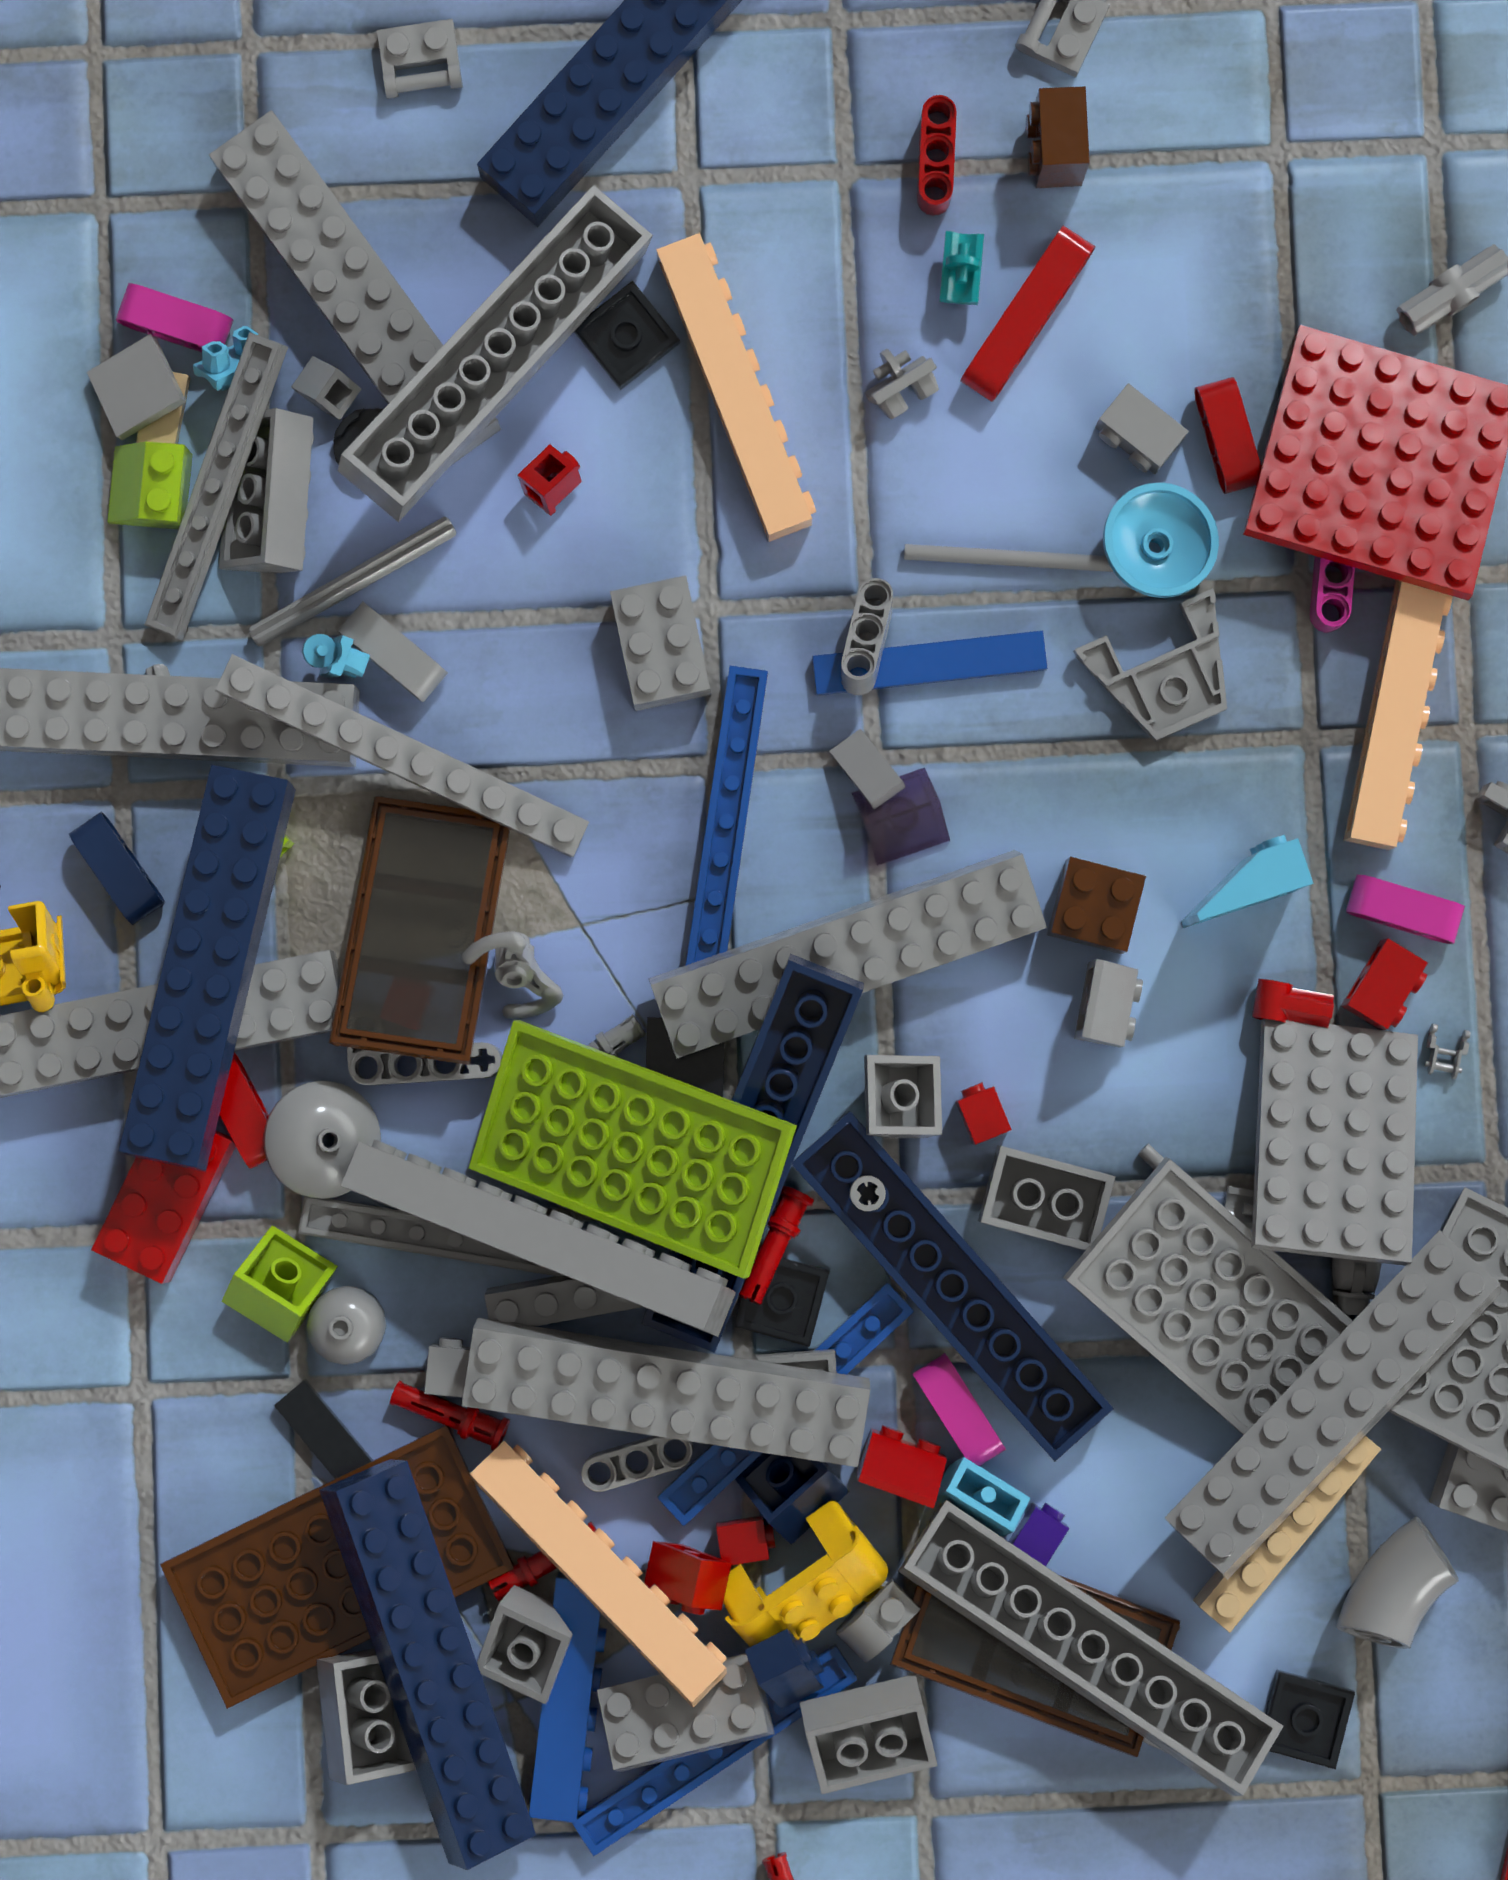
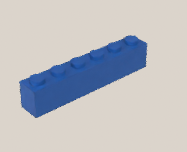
(568, 1713)

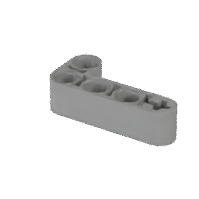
(426, 1068)

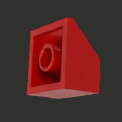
(902, 1466)

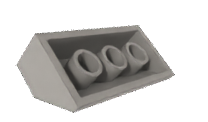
(271, 501)

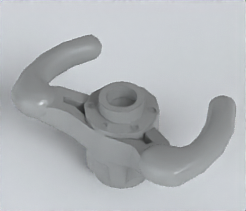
(515, 969)

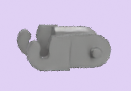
(1455, 1068)

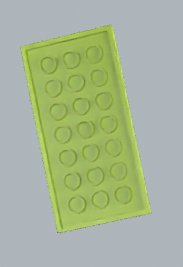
(632, 1148)

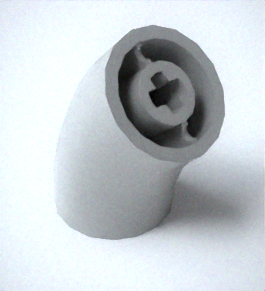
(1397, 1587)

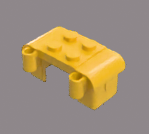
(32, 957)
(816, 1594)

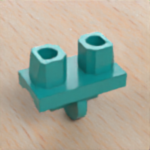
(961, 268)

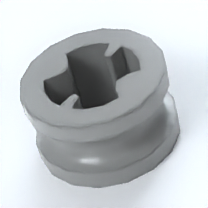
(879, 1191)

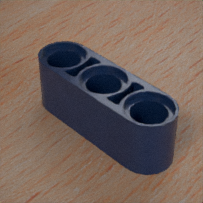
(117, 868)

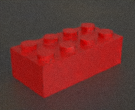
(160, 1212)

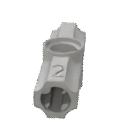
(1453, 290)

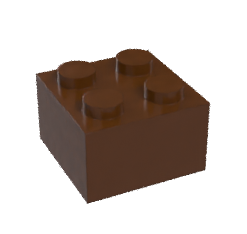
(1059, 137)
(1096, 905)

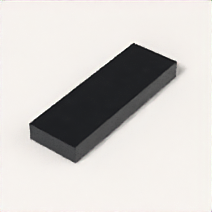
(322, 1430)

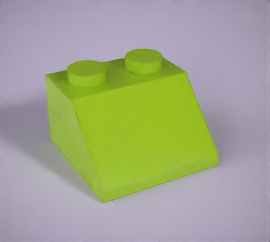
(150, 484)
(279, 1283)

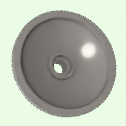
(296, 1134)

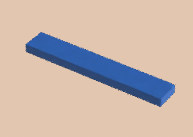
(941, 662)

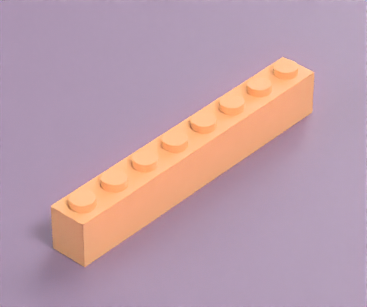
(735, 388)
(1396, 716)
(599, 1573)

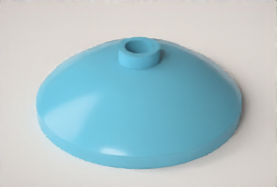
(1173, 521)

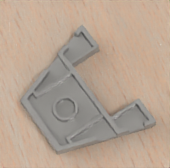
(1174, 687)

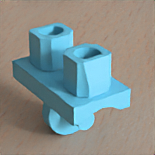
(220, 361)
(334, 656)

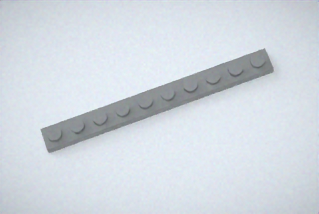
(401, 755)

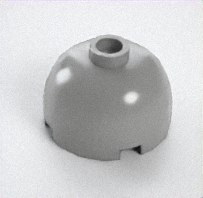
(346, 1325)

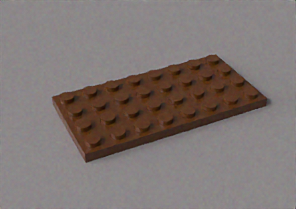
(278, 1589)

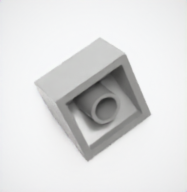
(1108, 1003)
(903, 1096)
(525, 1645)

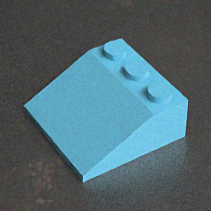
(1269, 873)

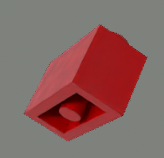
(1385, 985)
(688, 1576)

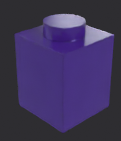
(1040, 1532)

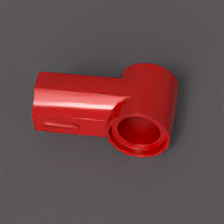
(1282, 1002)

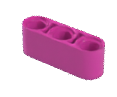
(172, 318)
(1331, 593)
(1405, 909)
(958, 1410)

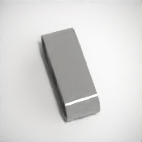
(869, 620)
(393, 652)
(622, 1474)

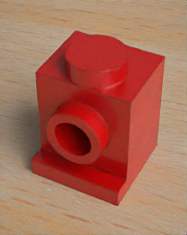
(550, 478)

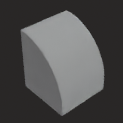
(326, 387)

